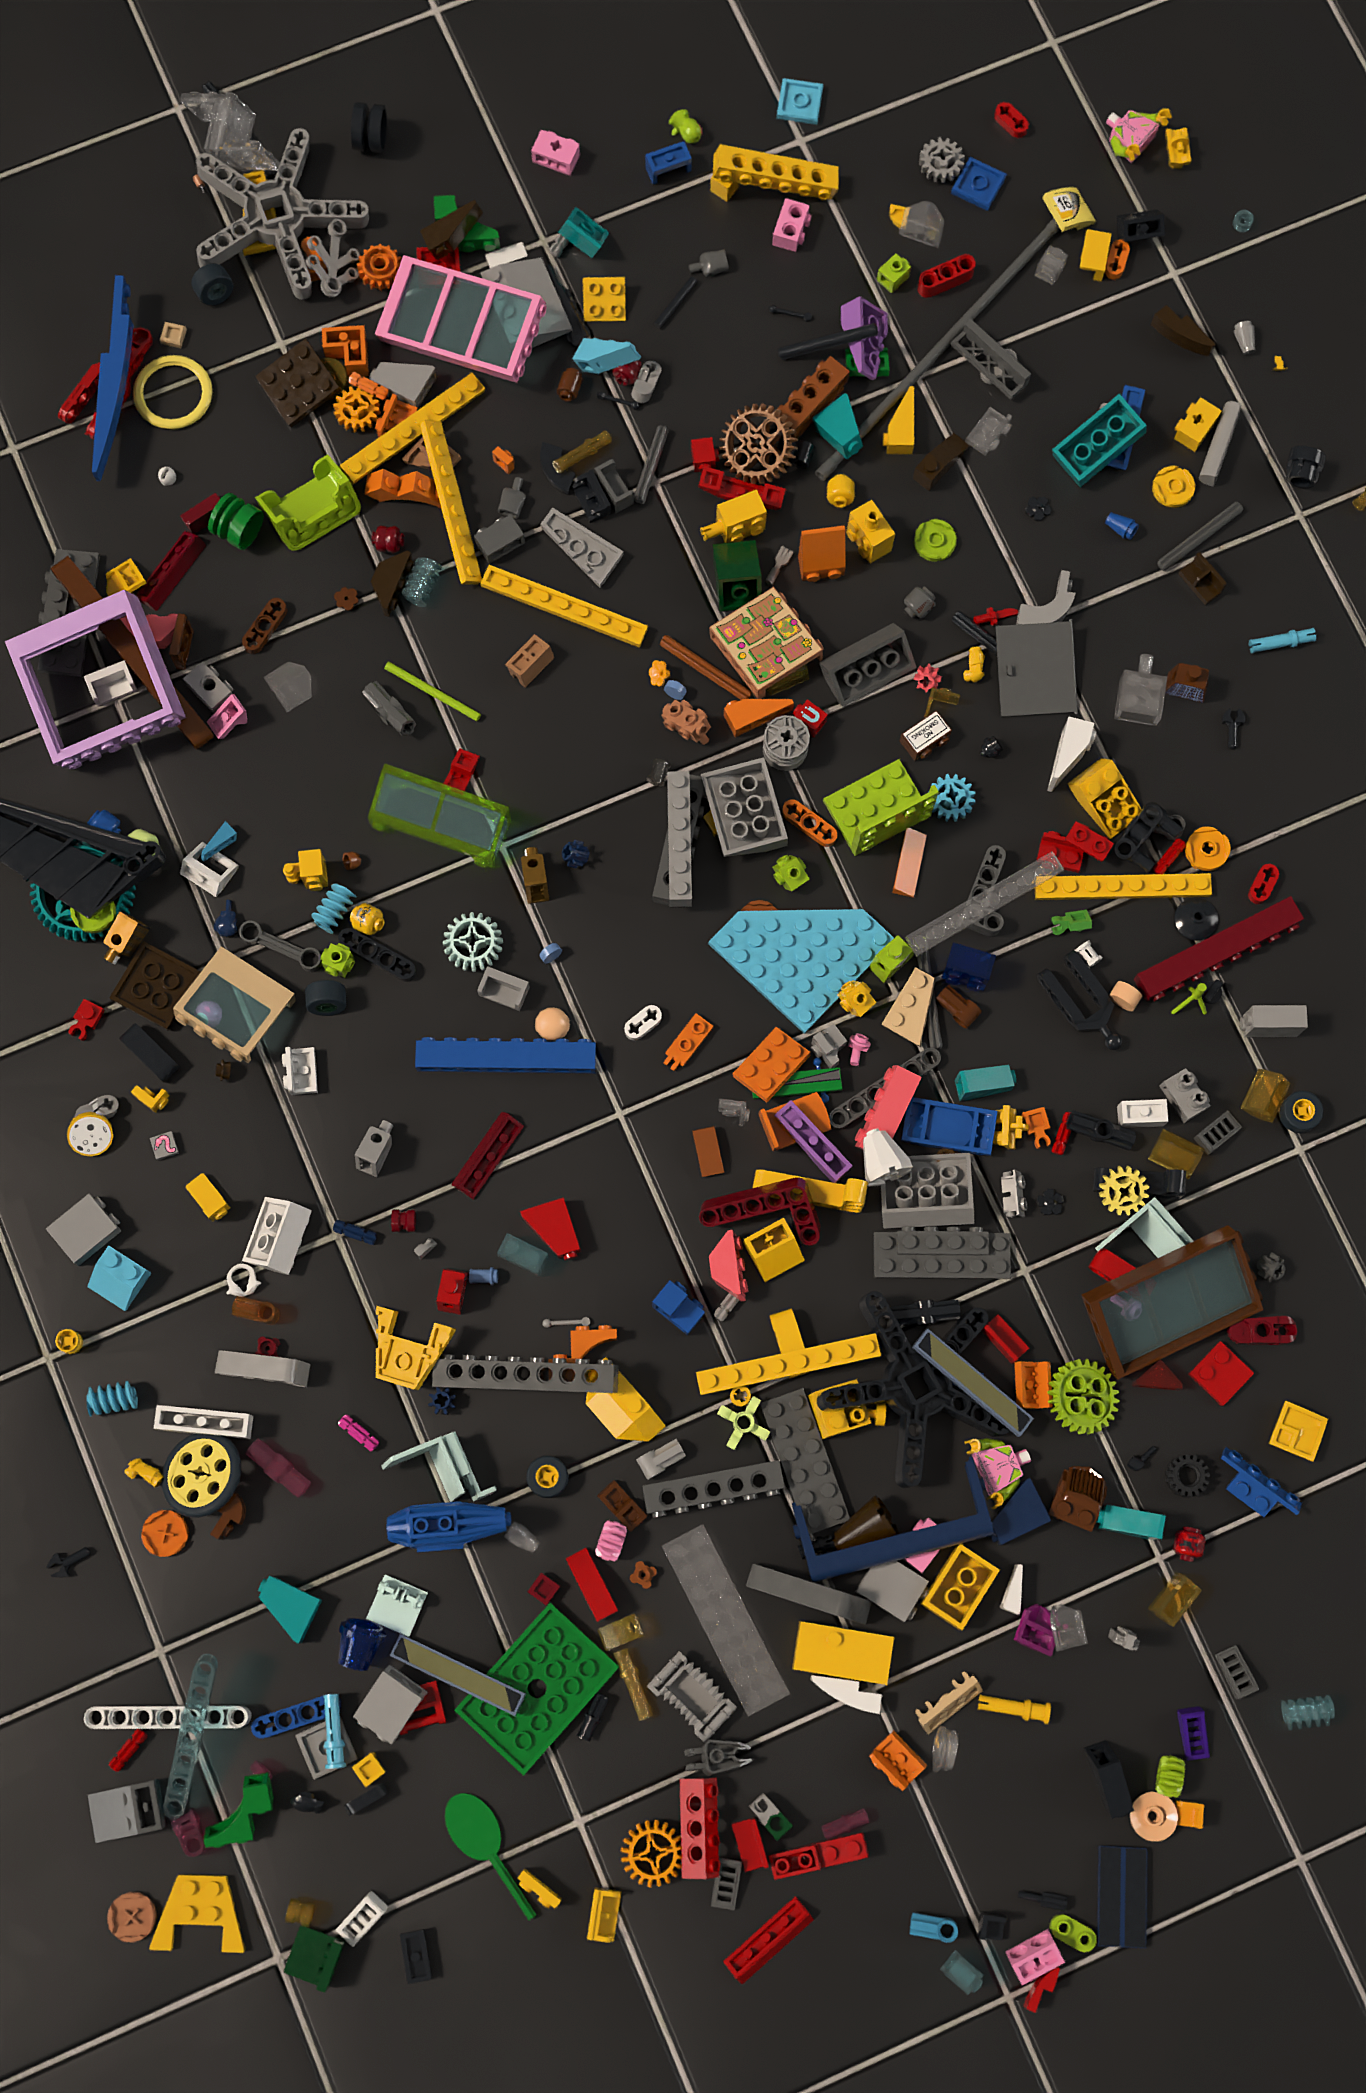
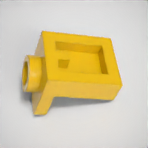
(146, 1097)

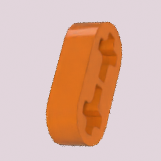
(1120, 260)

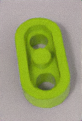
(1073, 1933)

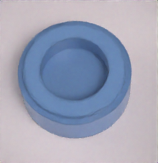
(675, 689)
(550, 953)

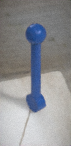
(817, 1062)

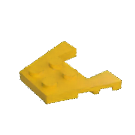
(404, 1360)
(199, 1902)

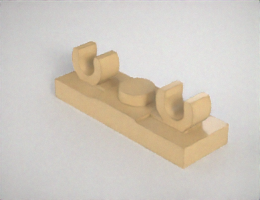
(949, 1703)

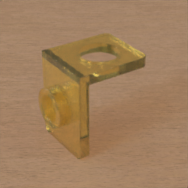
(943, 695)
(620, 1632)

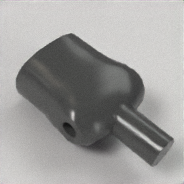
(711, 263)
(512, 500)

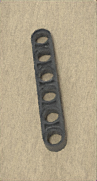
(864, 1098)

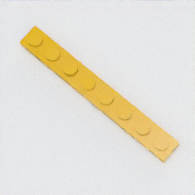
(410, 430)
(451, 502)
(564, 606)
(1125, 887)
(788, 1364)

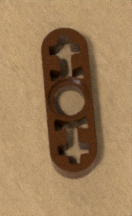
(251, 635)

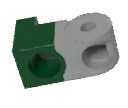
(770, 1816)

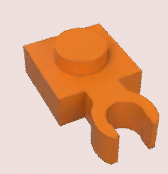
(1038, 1124)

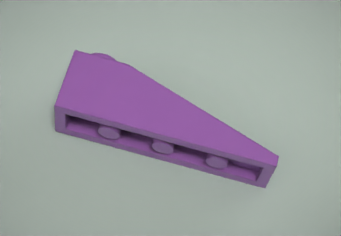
(814, 1143)

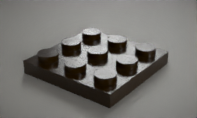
(298, 383)
(154, 985)

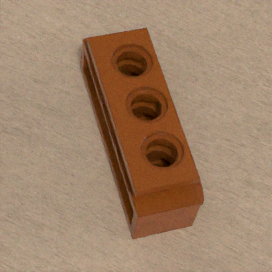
(814, 395)

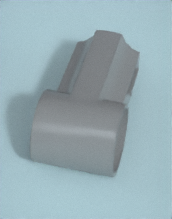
(657, 1460)

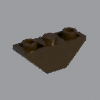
(390, 580)

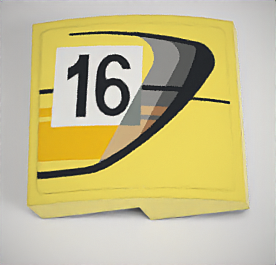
(1068, 208)

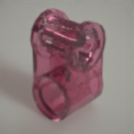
(189, 1831)

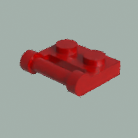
(431, 1699)

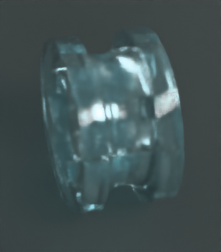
(1237, 220)

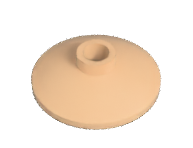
(1165, 1819)

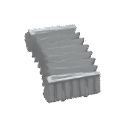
(693, 1694)

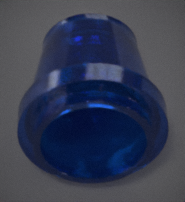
(359, 1643)

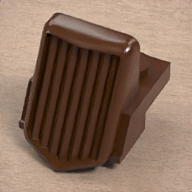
(1079, 1497)

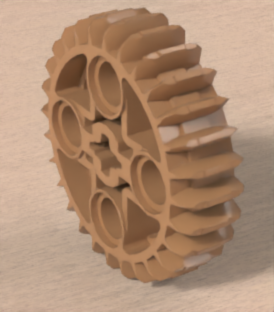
(767, 445)

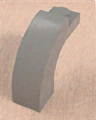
(1055, 610)

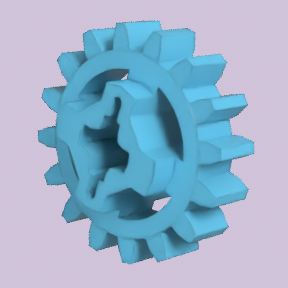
(960, 795)

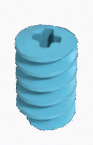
(332, 907)
(111, 1399)

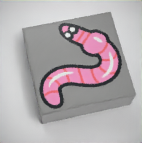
(164, 1145)

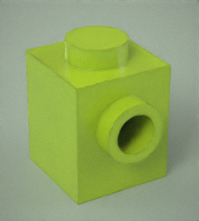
(894, 273)

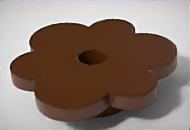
(350, 594)

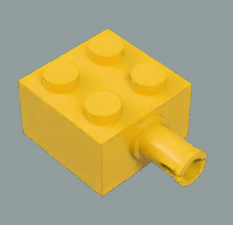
(738, 518)
(870, 532)

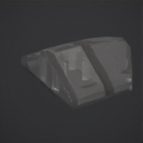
(922, 223)
(290, 684)
(1067, 1627)

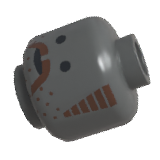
(919, 602)

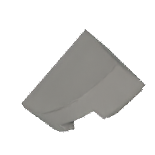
(423, 1249)

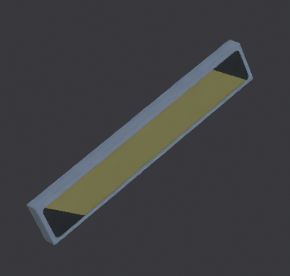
(972, 1382)
(458, 1675)

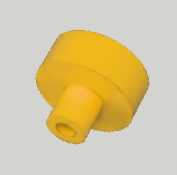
(878, 1413)

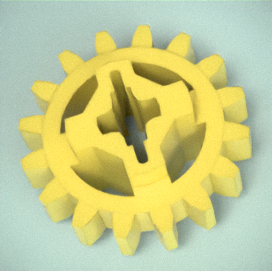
(1128, 1182)

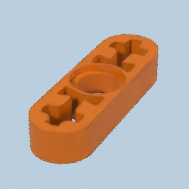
(826, 827)

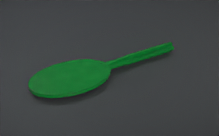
(479, 1836)

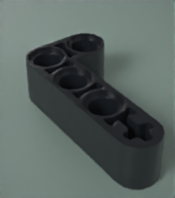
(1161, 1185)

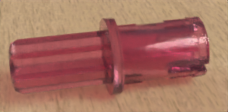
(845, 1824)

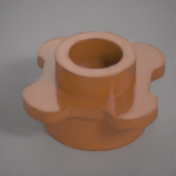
(644, 1581)

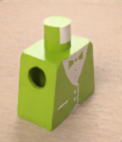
(892, 957)

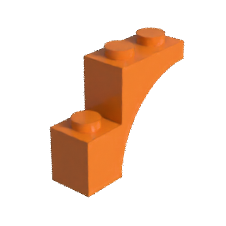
(413, 486)
(582, 1342)

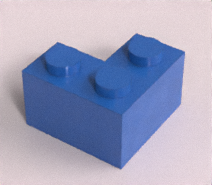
(677, 1308)

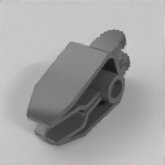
(717, 1757)

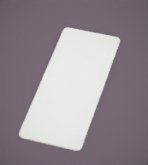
(506, 255)

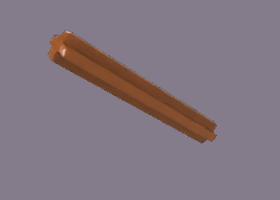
(705, 668)

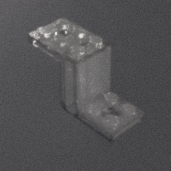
(229, 130)

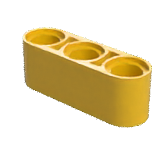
(787, 1332)

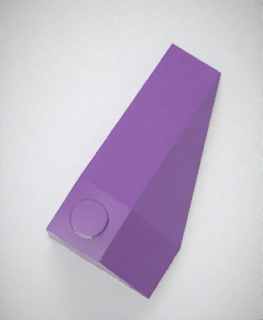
(867, 350)

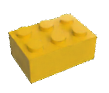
(959, 1586)

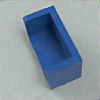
(668, 159)

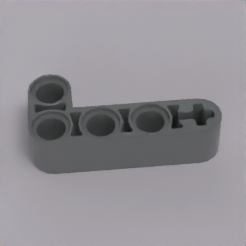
(981, 885)

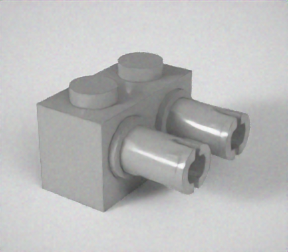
(1185, 1095)

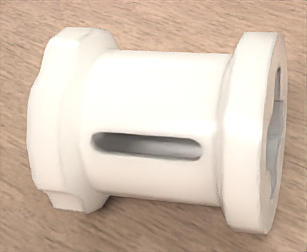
(1088, 954)

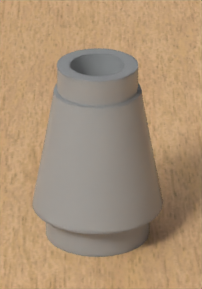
(1245, 336)

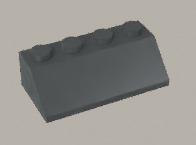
(868, 664)

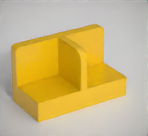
(1095, 252)

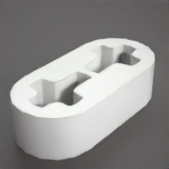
(646, 1026)

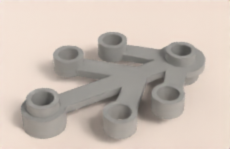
(331, 260)

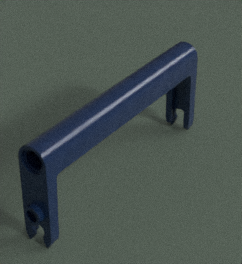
(901, 1545)

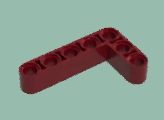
(766, 1205)

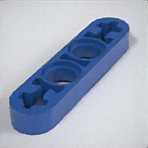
(296, 1714)

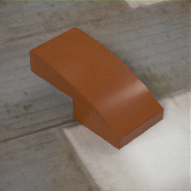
(708, 1151)

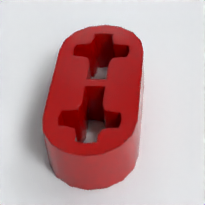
(1009, 121)
(1268, 886)

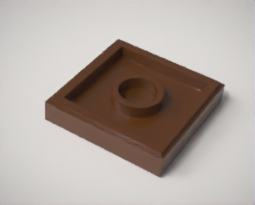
(181, 642)

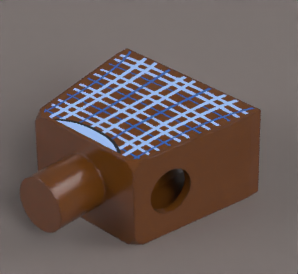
(1187, 682)

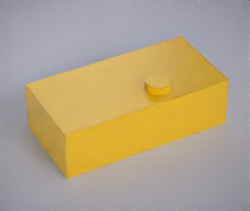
(843, 1653)

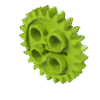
(1082, 1417)

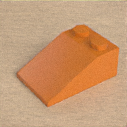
(822, 553)

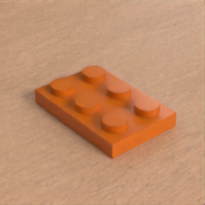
(771, 1064)

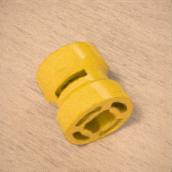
(65, 1343)

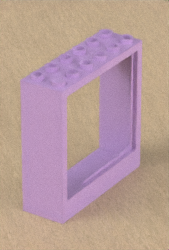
(71, 627)

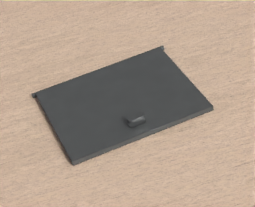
(1038, 668)

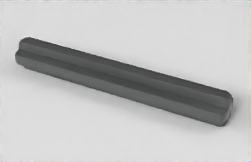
(651, 464)

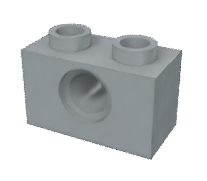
(198, 681)

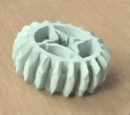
(464, 942)

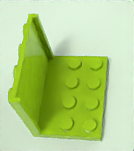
(879, 807)

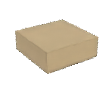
(173, 335)

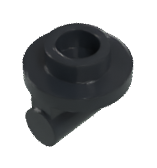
(1213, 992)

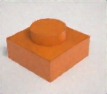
(503, 459)

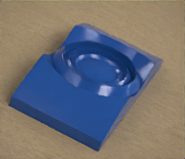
(949, 1126)

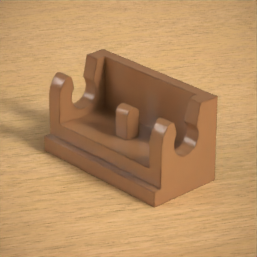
(530, 660)

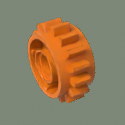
(376, 257)

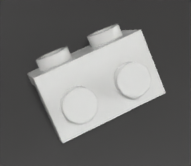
(301, 1070)

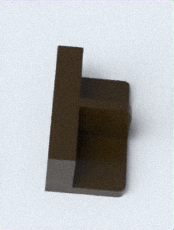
(1203, 579)

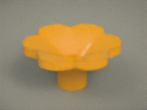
(658, 673)

